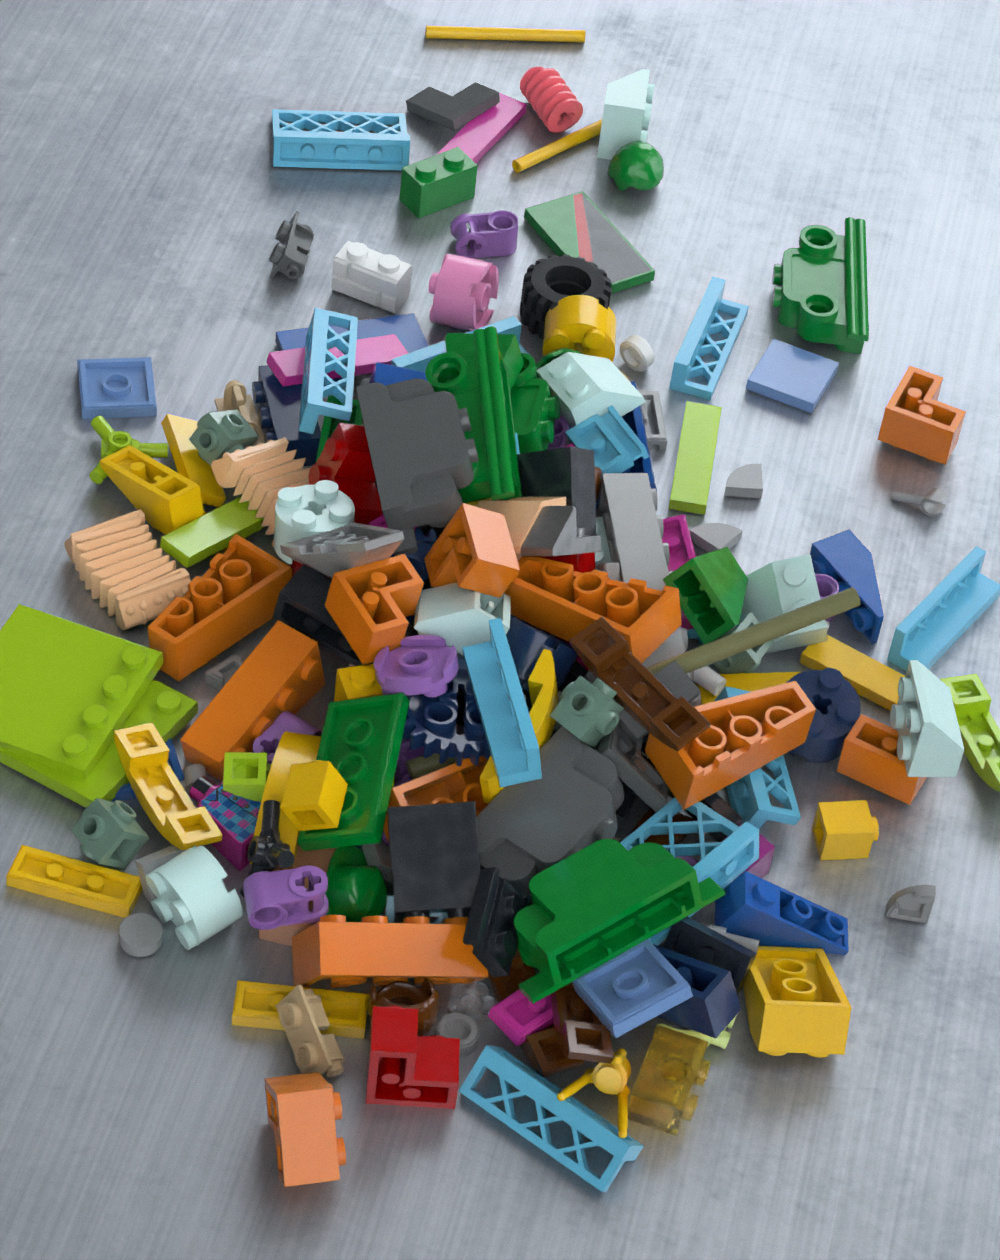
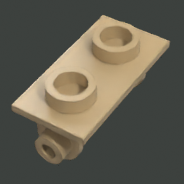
(236, 398)
(302, 1019)

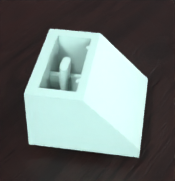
(625, 113)
(459, 615)
(926, 725)

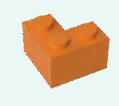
(918, 420)
(474, 553)
(372, 604)
(872, 759)
(303, 1119)

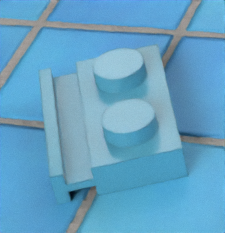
(610, 439)

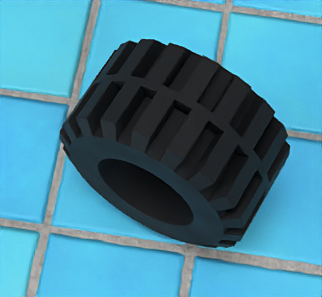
(556, 279)

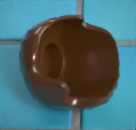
(409, 996)

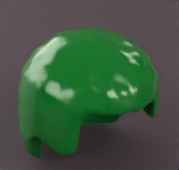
(636, 166)

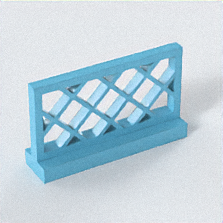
(340, 150)
(723, 859)

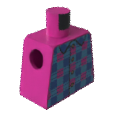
(233, 816)

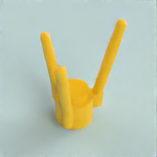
(609, 1080)

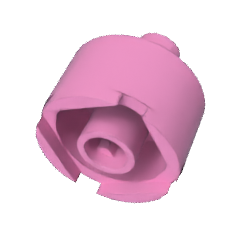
(463, 292)

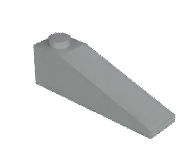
(344, 547)

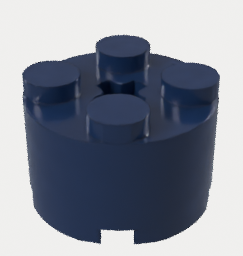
(527, 645)
(834, 717)

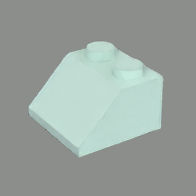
(588, 387)
(780, 589)

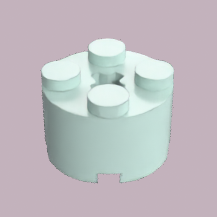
(309, 511)
(194, 896)

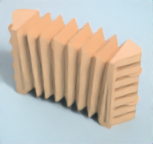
(260, 475)
(126, 569)

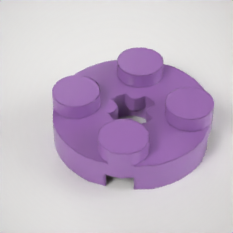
(417, 667)

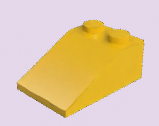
(796, 1003)

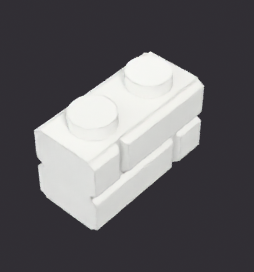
(371, 276)

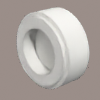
(636, 353)

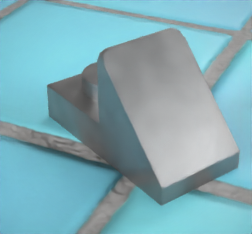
(557, 534)

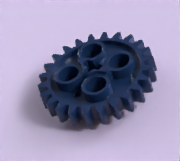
(433, 723)

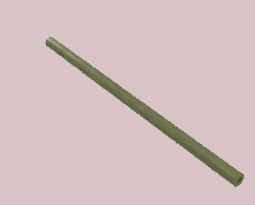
(714, 651)

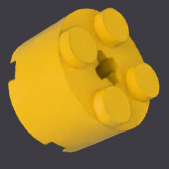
(582, 326)

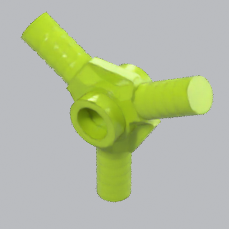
(116, 440)

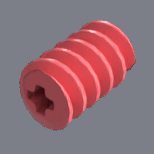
(551, 98)

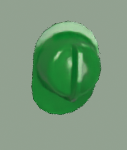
(354, 886)

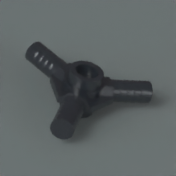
(268, 850)

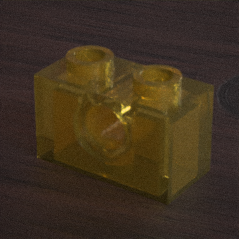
(656, 1099)

